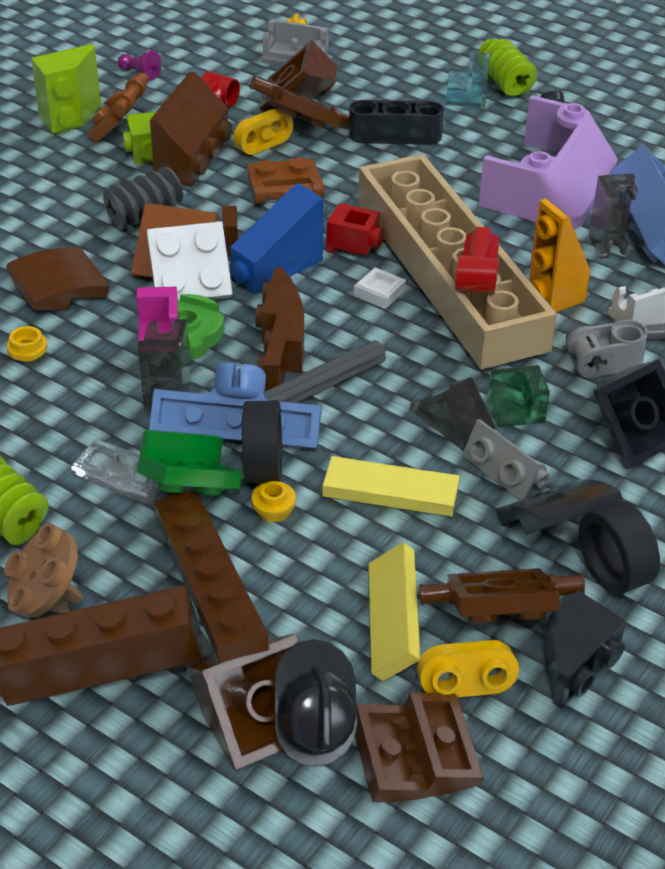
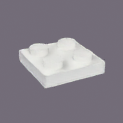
(191, 259)

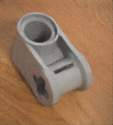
(611, 348)

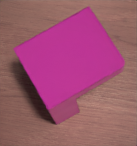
(157, 305)

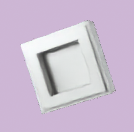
(379, 288)

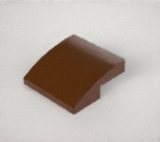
(55, 277)
(416, 748)

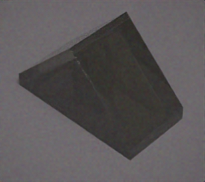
(453, 410)

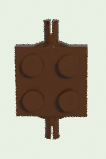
(299, 105)
(493, 593)

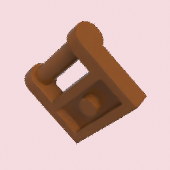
(274, 179)

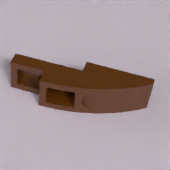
(281, 328)

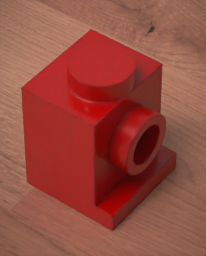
(354, 230)

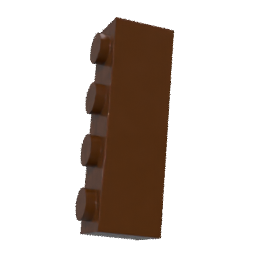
(98, 645)

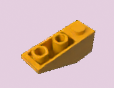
(558, 262)

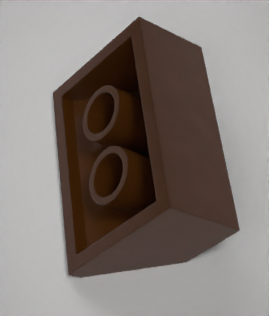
(189, 130)

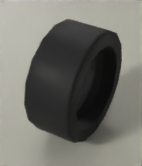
(262, 441)
(619, 547)

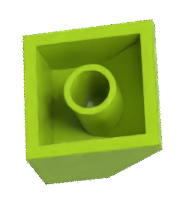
(66, 87)

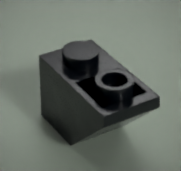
(579, 645)

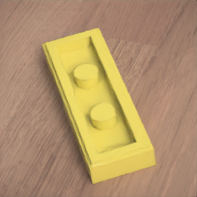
(391, 486)
(393, 612)

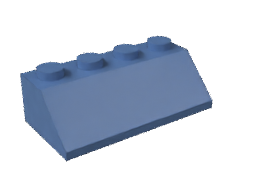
(649, 206)

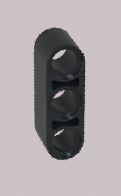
(396, 122)

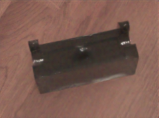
(611, 212)
(164, 360)

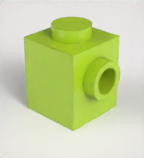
(138, 137)

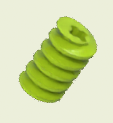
(509, 67)
(20, 506)

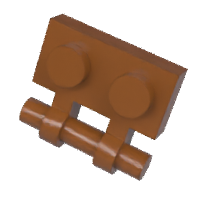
(118, 106)

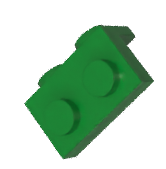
(185, 460)

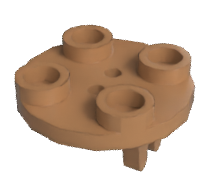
(43, 574)

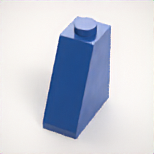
(283, 237)

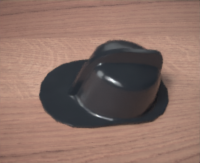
(315, 703)

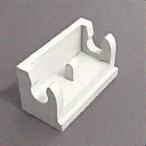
(644, 308)

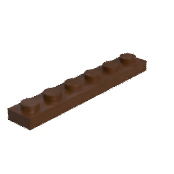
(210, 577)

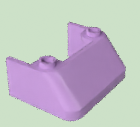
(564, 180)

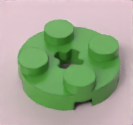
(206, 323)

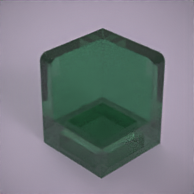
(518, 396)

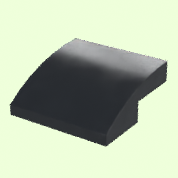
(558, 504)

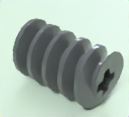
(128, 199)

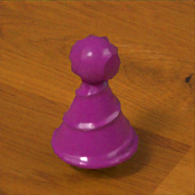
(147, 63)

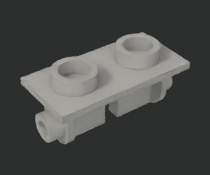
(504, 461)

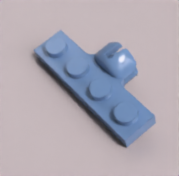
(222, 408)

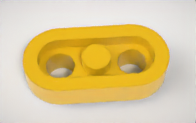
(259, 134)
(470, 668)

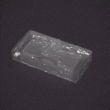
(114, 470)

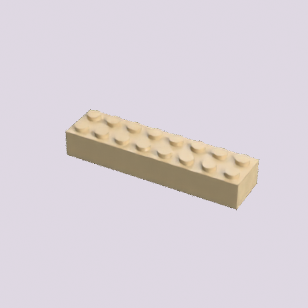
(428, 232)

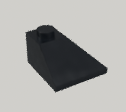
(635, 411)

